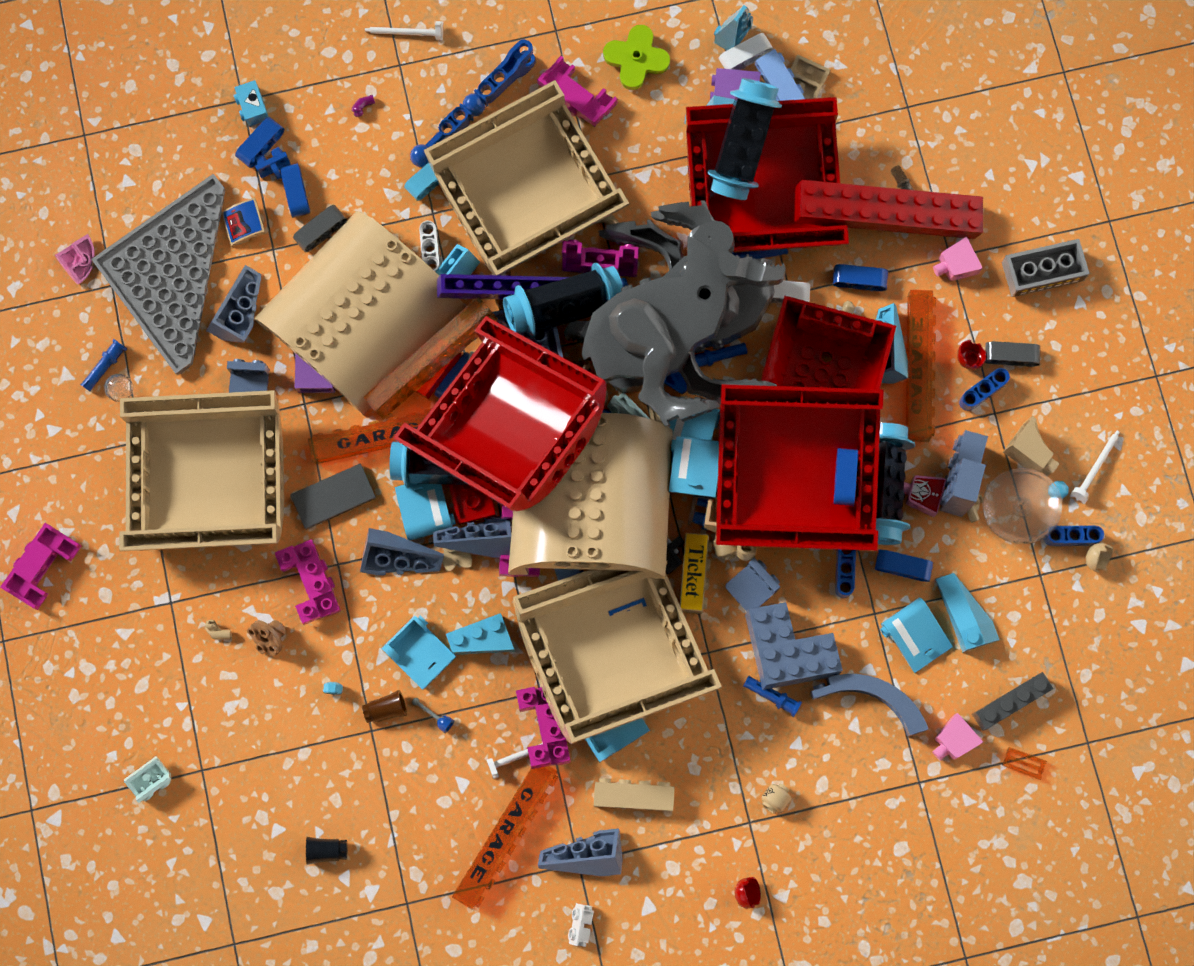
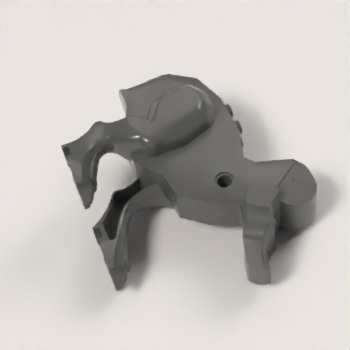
(744, 303)
(659, 324)

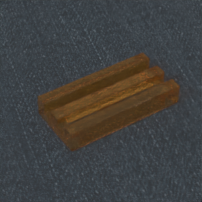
(1040, 769)

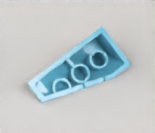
(897, 362)
(967, 617)

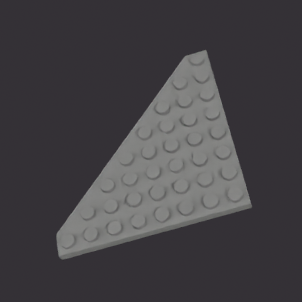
(166, 269)

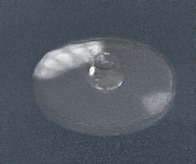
(1022, 506)

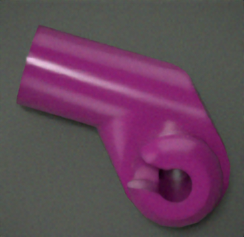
(361, 103)

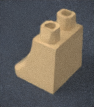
(1030, 450)

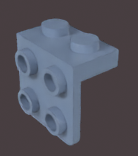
(248, 376)
(753, 585)

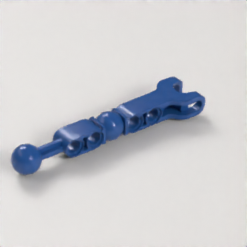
(474, 104)

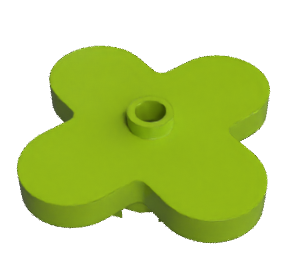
(648, 58)

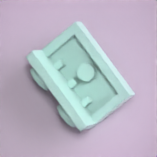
(624, 405)
(148, 779)

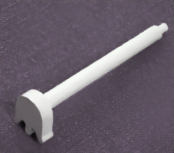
(438, 32)
(1080, 493)
(493, 765)

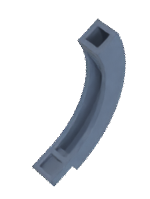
(885, 692)

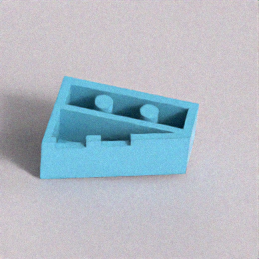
(481, 637)

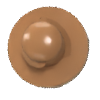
(267, 636)

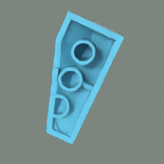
(734, 29)

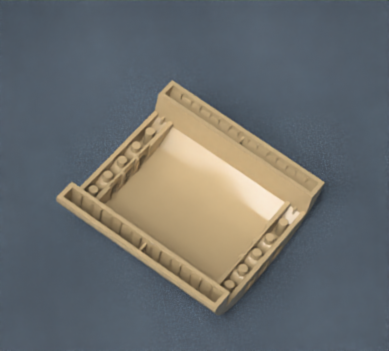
(523, 179)
(359, 308)
(203, 471)
(606, 507)
(608, 667)

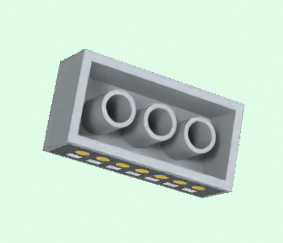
(1045, 268)

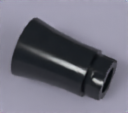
(325, 850)

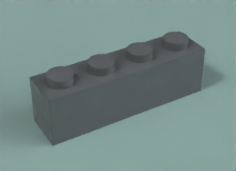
(1012, 701)

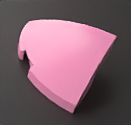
(77, 259)

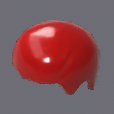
(971, 355)
(748, 892)

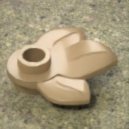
(454, 557)

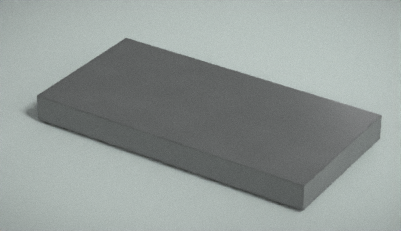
(333, 496)

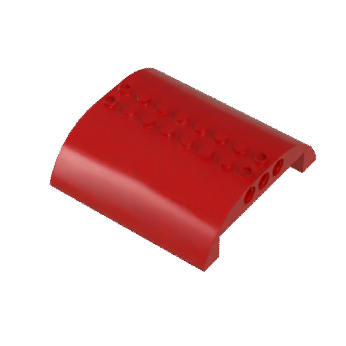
(796, 148)
(510, 419)
(782, 466)

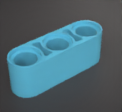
(422, 183)

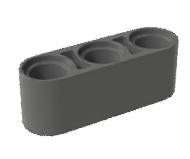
(319, 228)
(1012, 354)

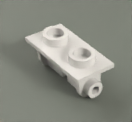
(578, 934)

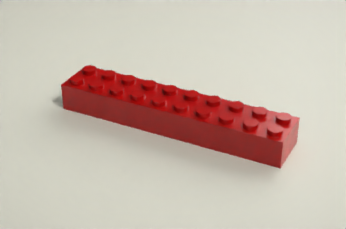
(888, 209)

